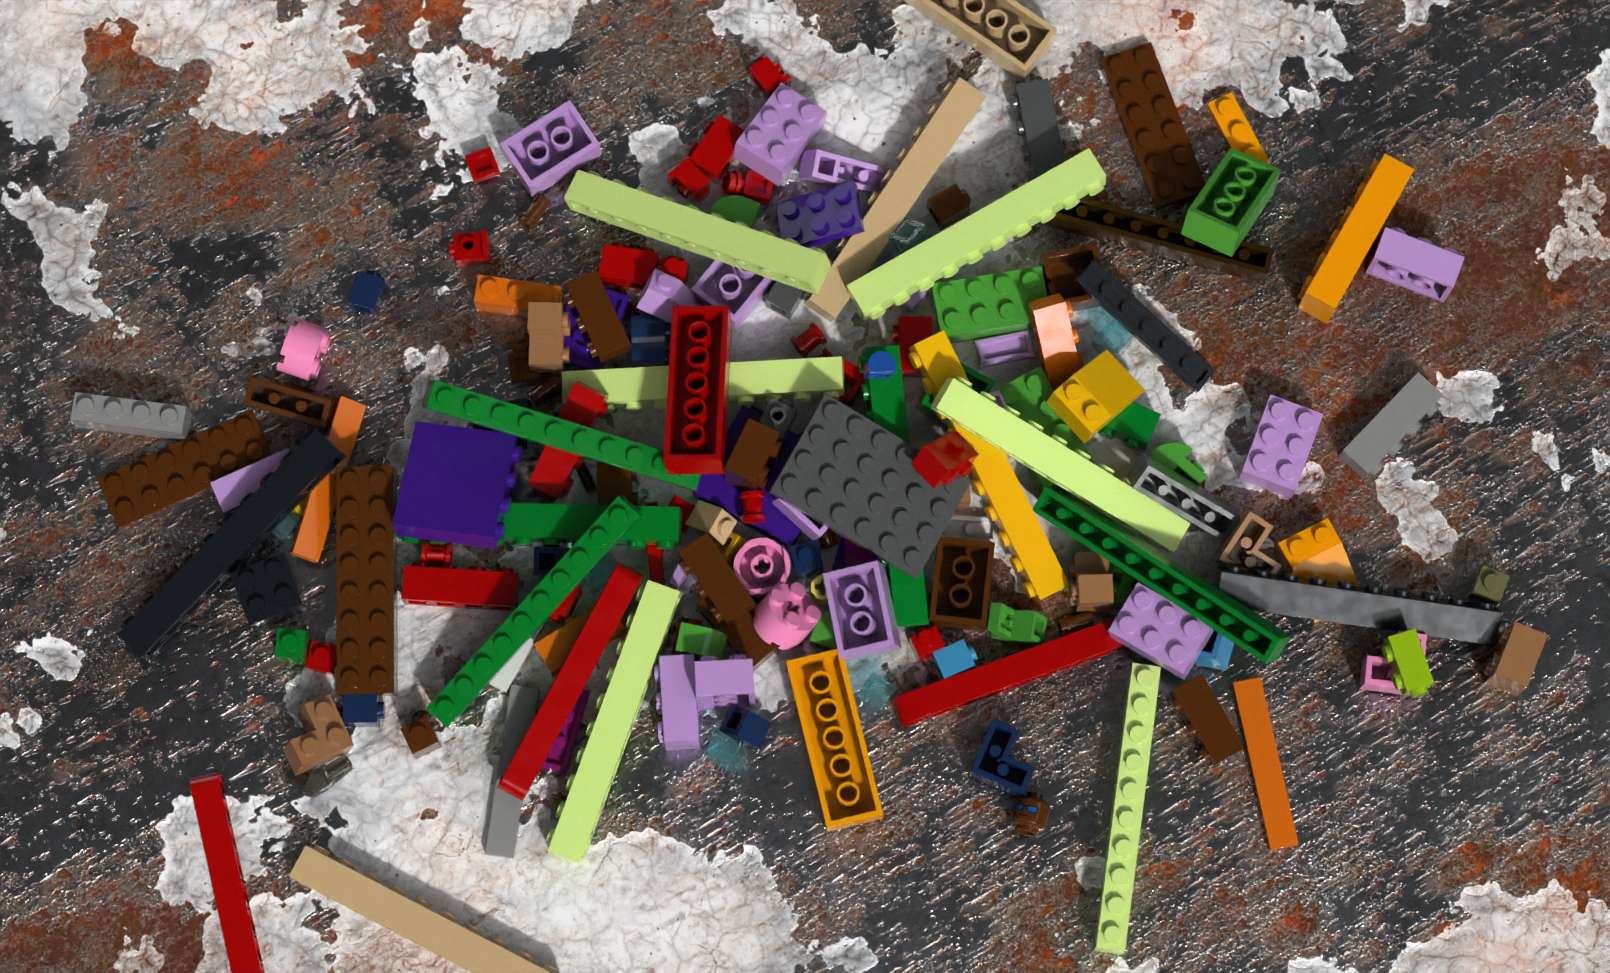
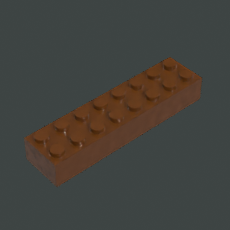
(366, 581)

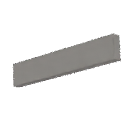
(507, 808)

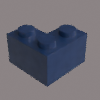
(994, 764)

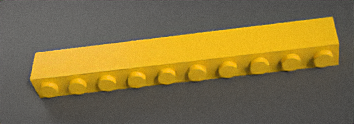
(995, 481)

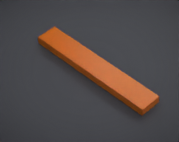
(322, 500)
(1265, 764)

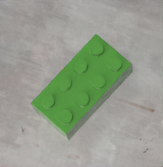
(1230, 202)
(987, 304)
(1029, 397)

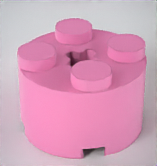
(303, 349)
(764, 552)
(786, 616)

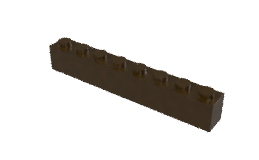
(1161, 239)

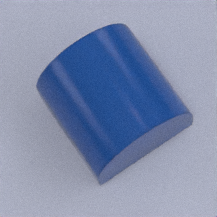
(879, 366)

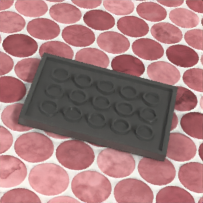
(865, 489)

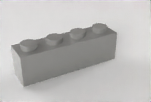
(131, 416)
(1391, 425)

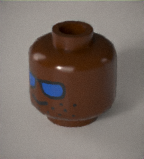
(1030, 814)

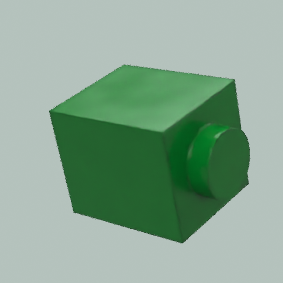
(292, 646)

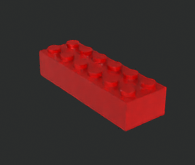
(698, 390)

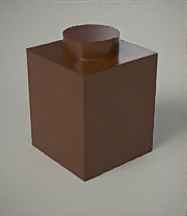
(949, 206)
(421, 737)

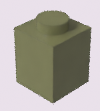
(1488, 585)

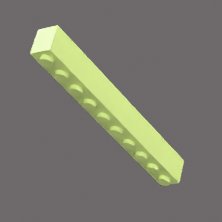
(698, 231)
(976, 235)
(747, 382)
(1058, 463)
(614, 721)
(1127, 809)

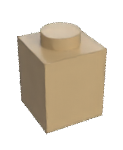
(711, 520)

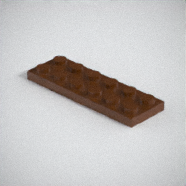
(1152, 125)
(182, 469)

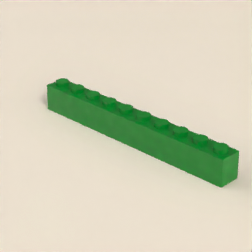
(887, 409)
(552, 432)
(568, 523)
(1161, 573)
(534, 610)

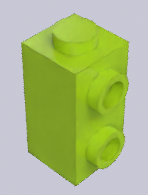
(1408, 663)

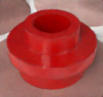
(733, 183)

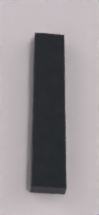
(1144, 326)

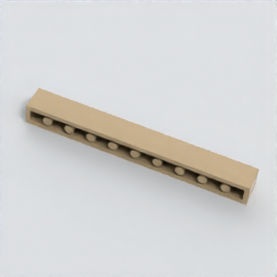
(897, 195)
(408, 917)

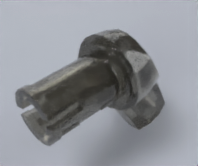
(322, 778)

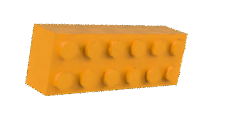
(1358, 231)
(834, 740)

